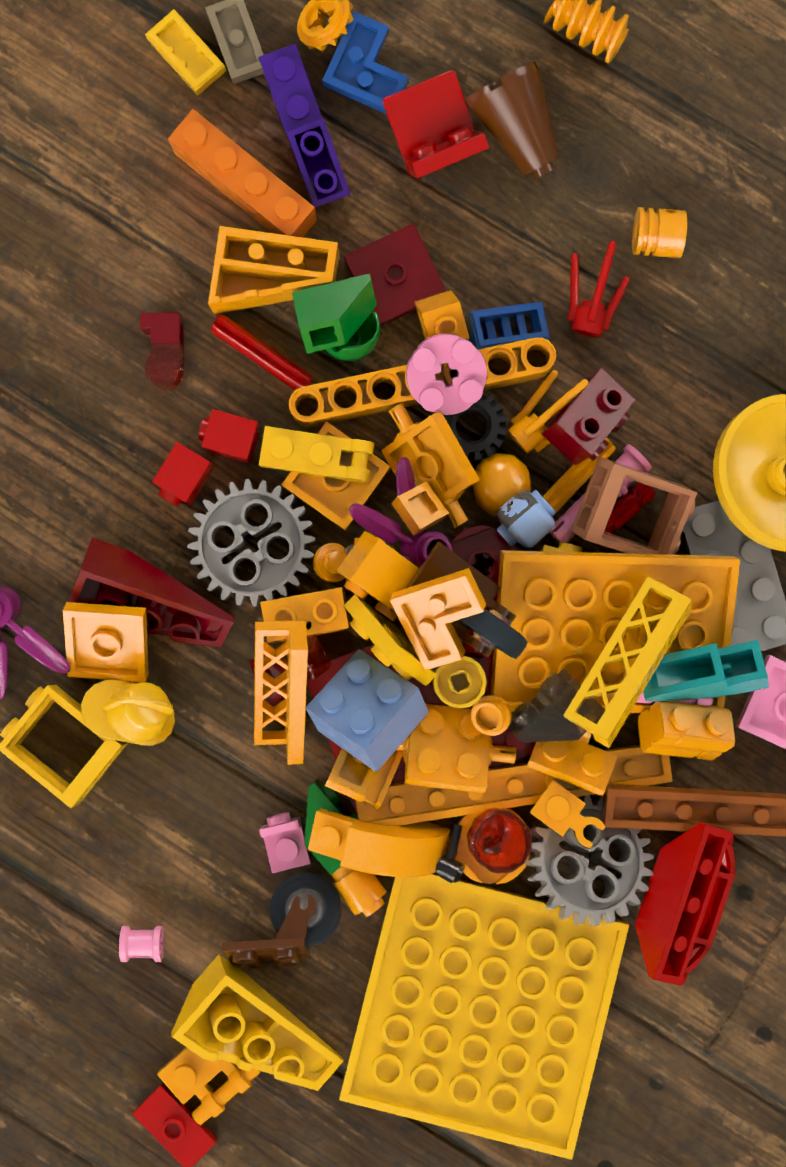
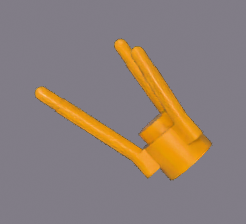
(527, 430)

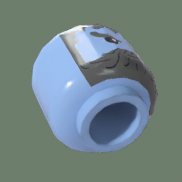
(525, 518)

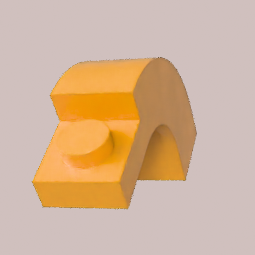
(377, 848)

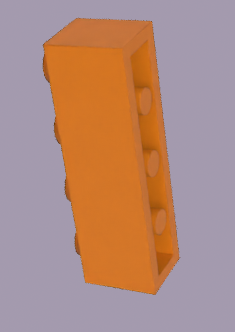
(241, 177)

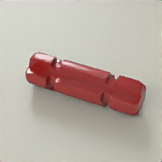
(629, 506)

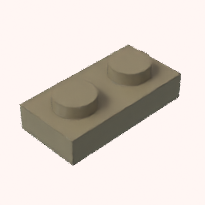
(236, 39)

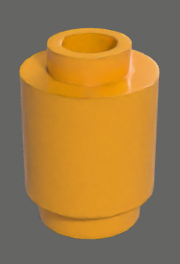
(359, 890)

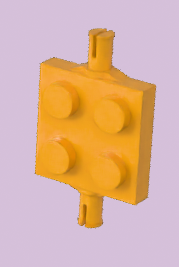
(433, 458)
(450, 751)

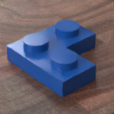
(354, 65)

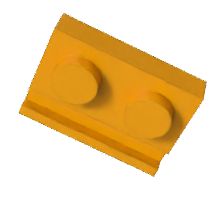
(360, 781)

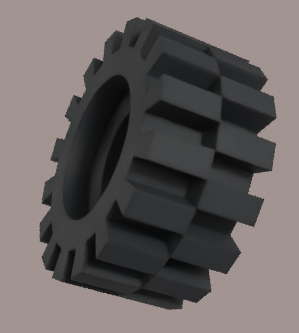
(495, 429)

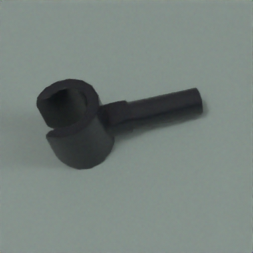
(448, 867)

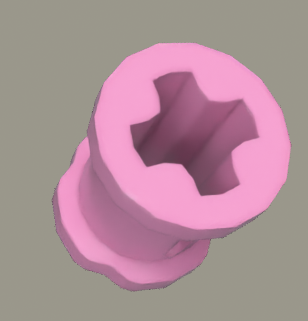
(141, 944)

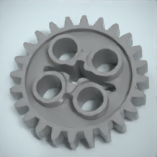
(232, 512)
(576, 892)

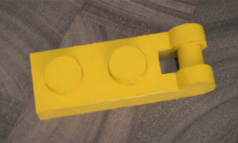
(315, 454)

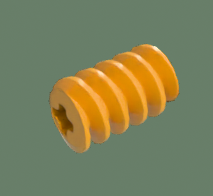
(591, 24)

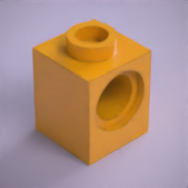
(441, 315)

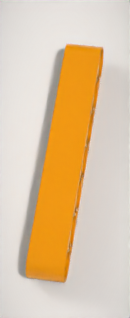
(367, 403)

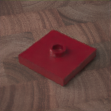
(398, 272)

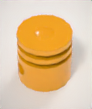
(659, 232)

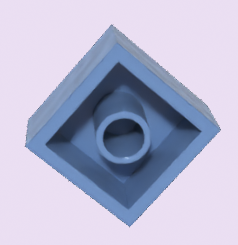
(367, 710)

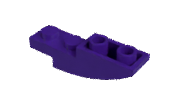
(304, 126)

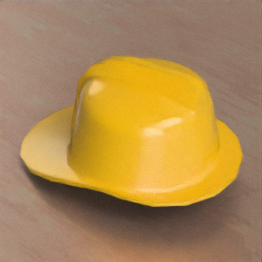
(128, 712)

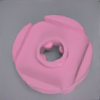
(465, 387)

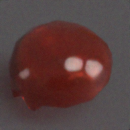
(499, 840)

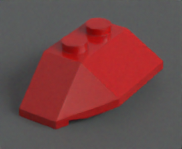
(685, 902)

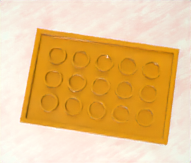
(576, 600)

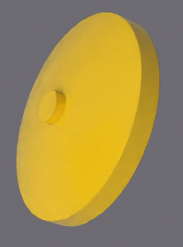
(752, 471)

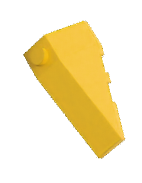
(242, 1024)

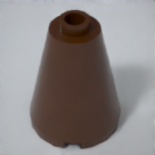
(519, 118)

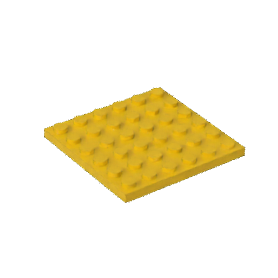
(484, 1013)

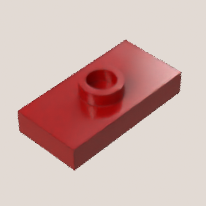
(174, 1126)

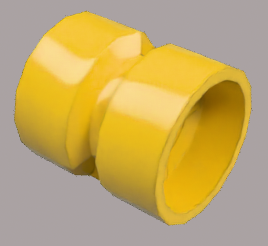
(460, 682)

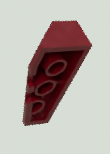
(123, 579)

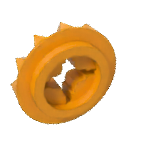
(312, 18)

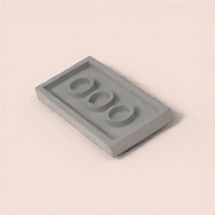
(759, 596)

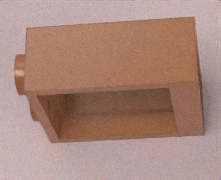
(602, 495)

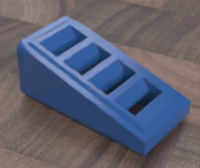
(502, 314)

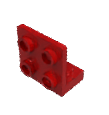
(433, 124)

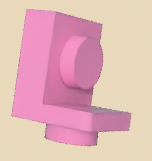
(285, 842)

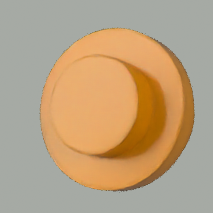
(328, 560)
(491, 715)

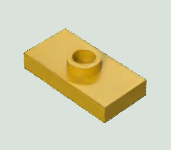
(185, 52)

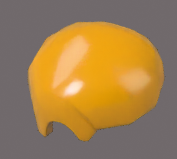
(499, 481)

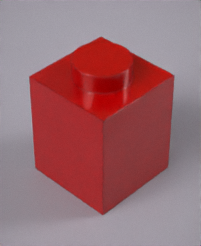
(229, 436)
(182, 475)

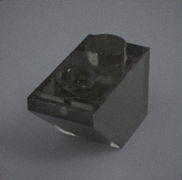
(544, 715)

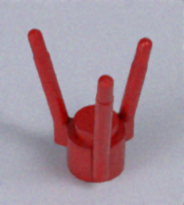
(590, 317)

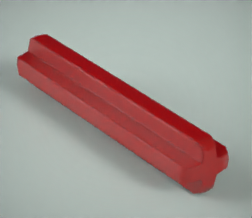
(260, 353)

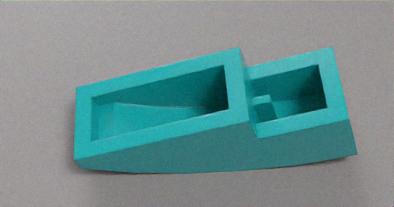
(708, 673)

